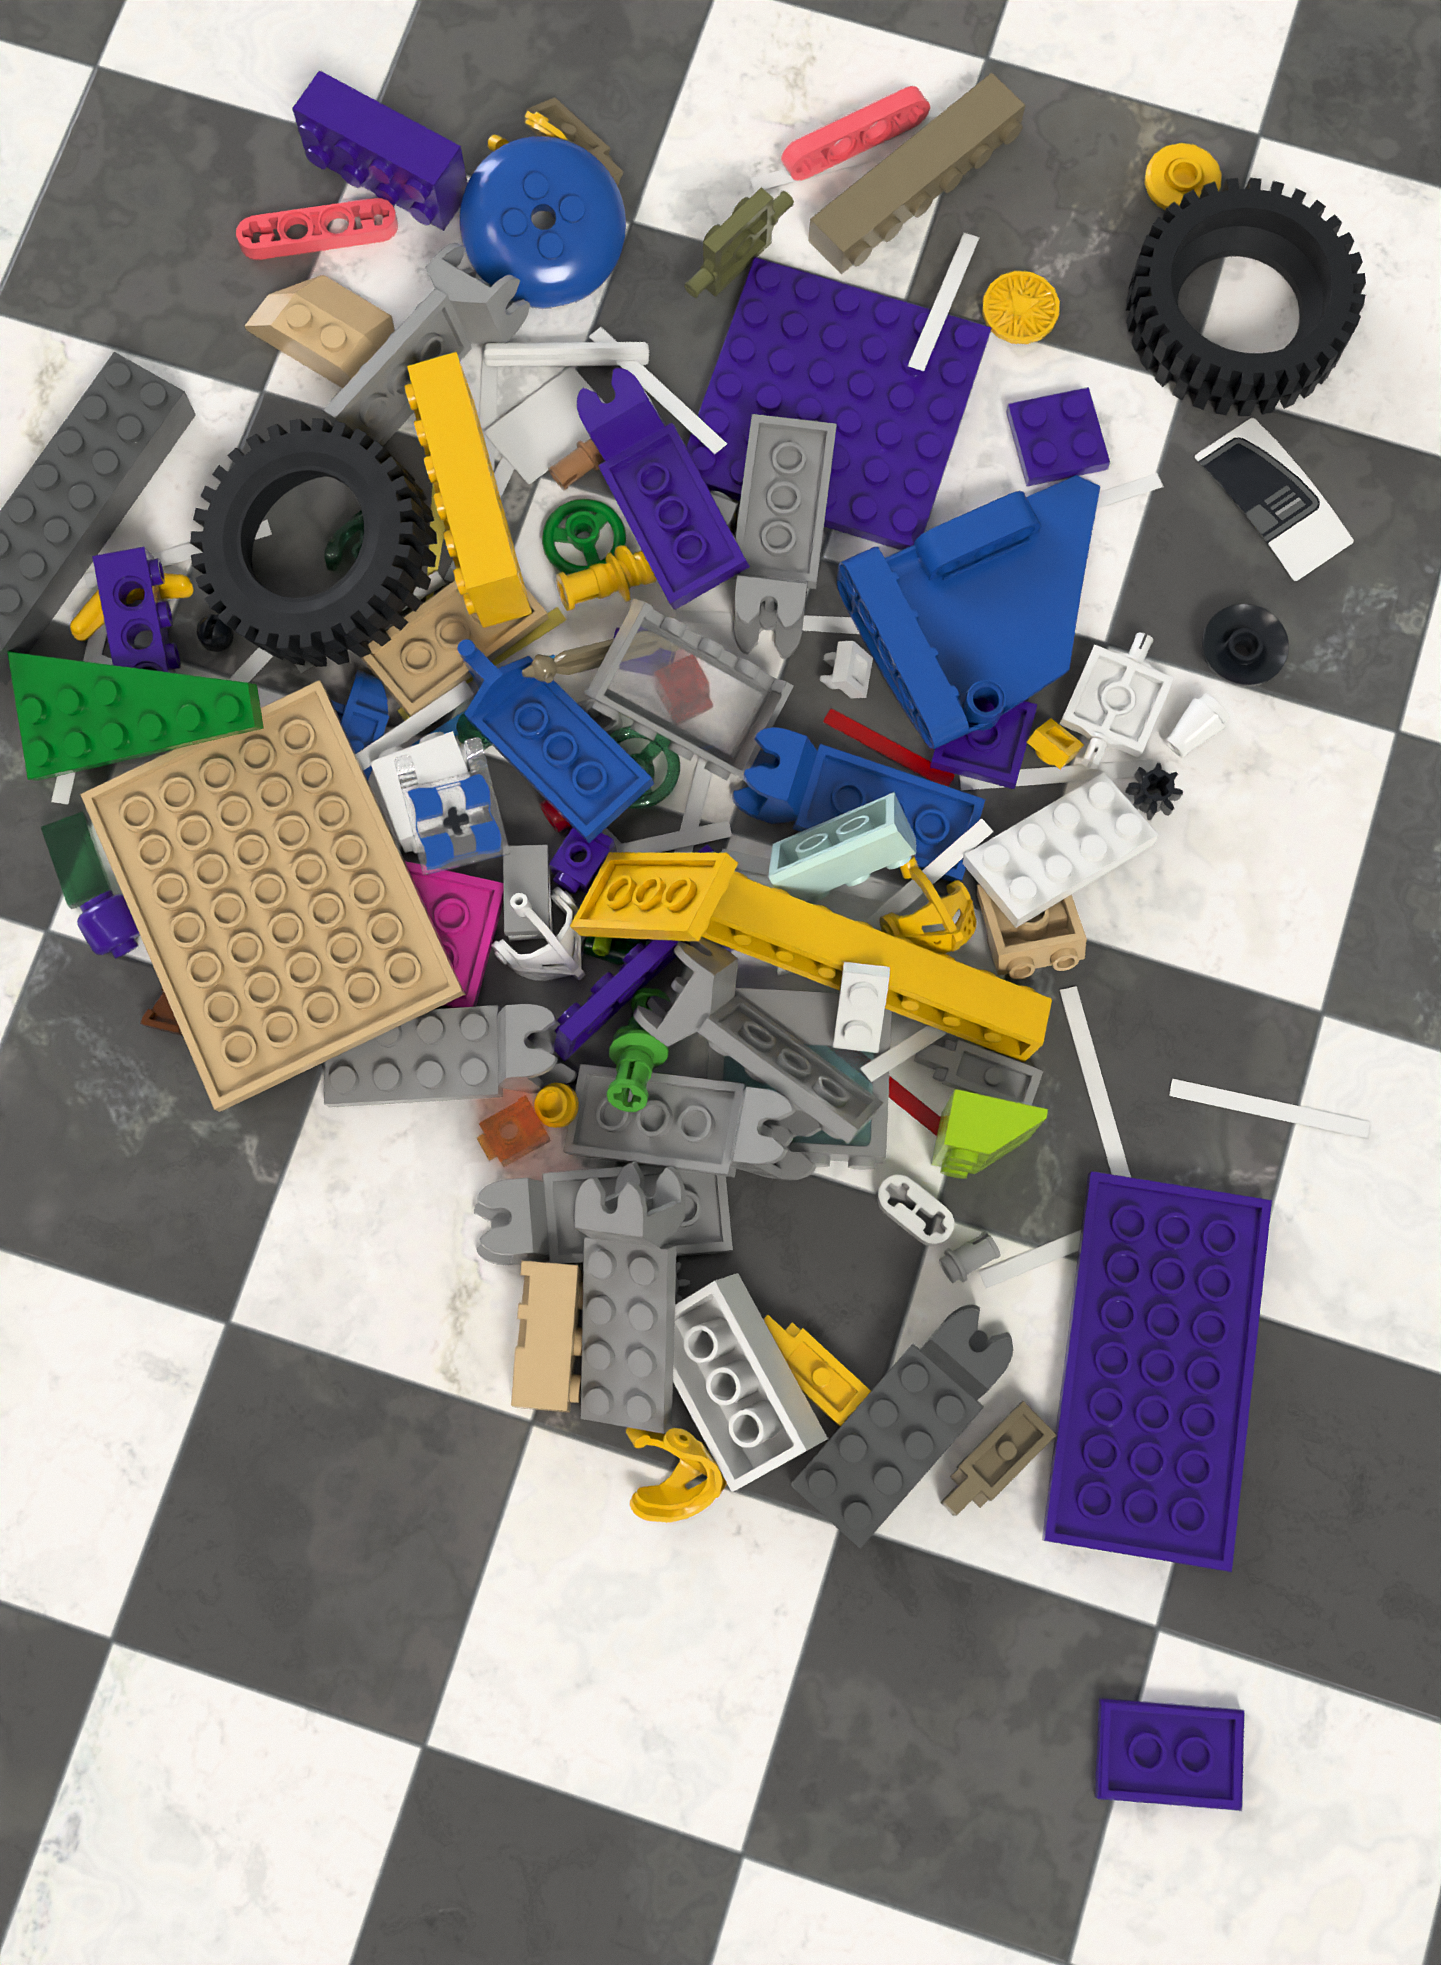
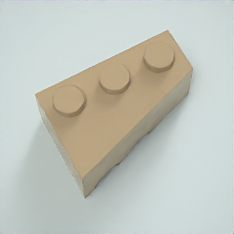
(548, 1337)

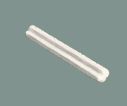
(565, 353)

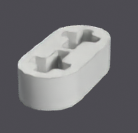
(922, 1201)

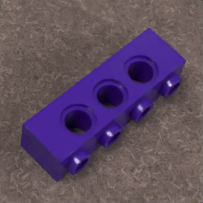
(116, 577)

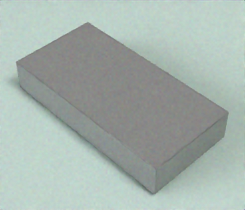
(526, 873)

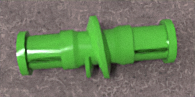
(635, 1056)

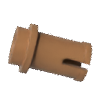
(576, 464)

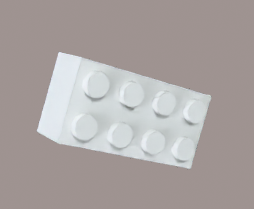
(739, 1384)

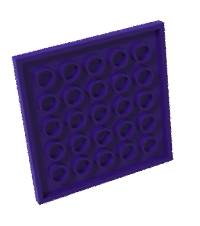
(843, 359)

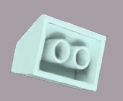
(843, 850)

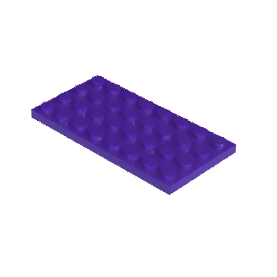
(1158, 1372)

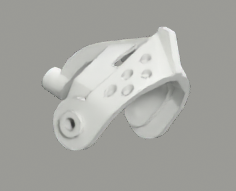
(563, 950)

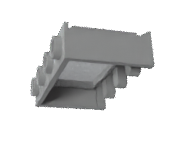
(687, 691)

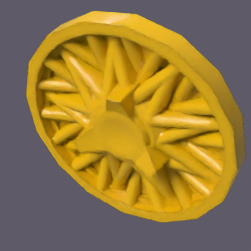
(1179, 170)
(1020, 307)

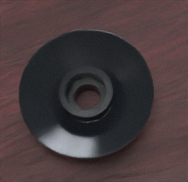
(1256, 631)

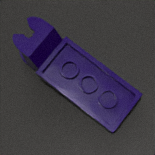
(660, 492)
(614, 992)

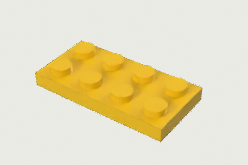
(654, 895)

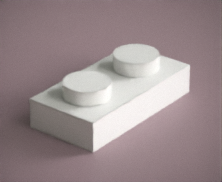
(861, 1007)

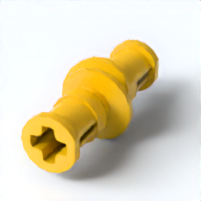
(603, 580)

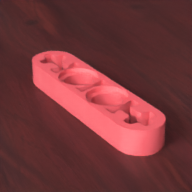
(893, 117)
(316, 221)

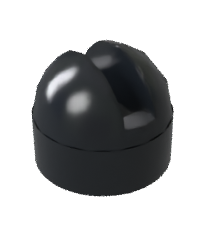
(221, 636)

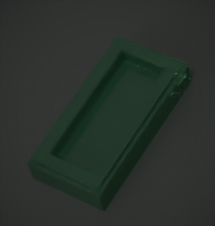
(76, 859)

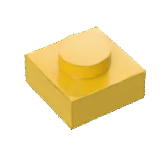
(1054, 744)

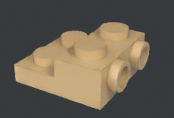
(1043, 941)

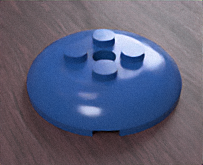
(553, 263)

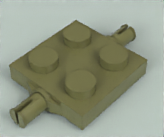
(738, 241)

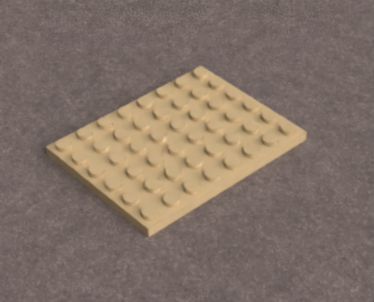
(271, 897)

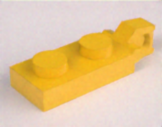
(818, 1372)

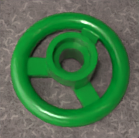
(578, 522)

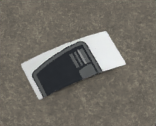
(1276, 497)

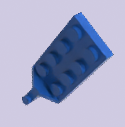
(553, 743)

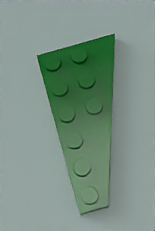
(105, 714)

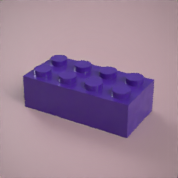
(381, 150)

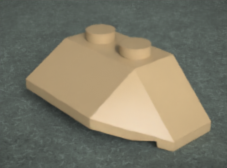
(322, 327)

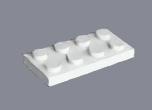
(1059, 849)

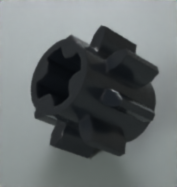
(1151, 780)

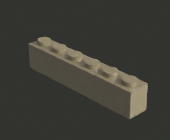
(916, 174)

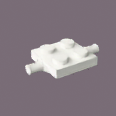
(1117, 701)

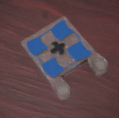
(453, 817)

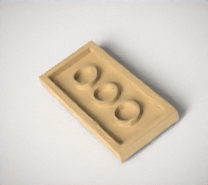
(424, 656)

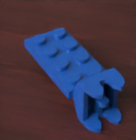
(814, 785)

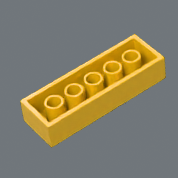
(466, 491)

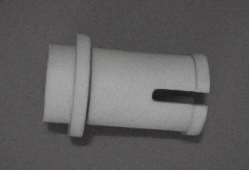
(969, 1257)

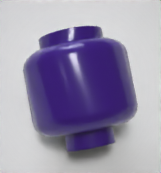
(108, 925)

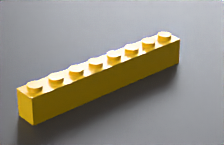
(921, 982)

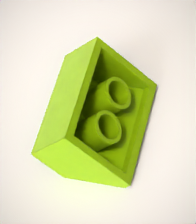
(980, 1131)

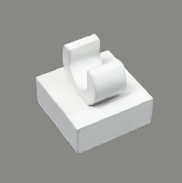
(850, 671)

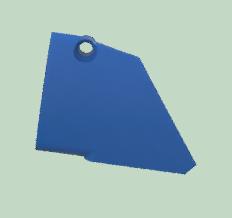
(976, 607)

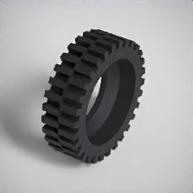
(1260, 228)
(376, 584)

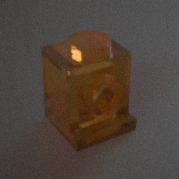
(528, 1138)

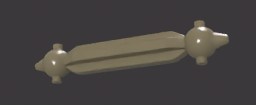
(567, 662)

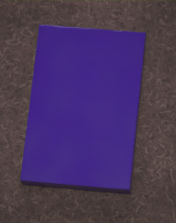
(1170, 1754)

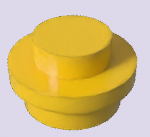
(556, 1105)

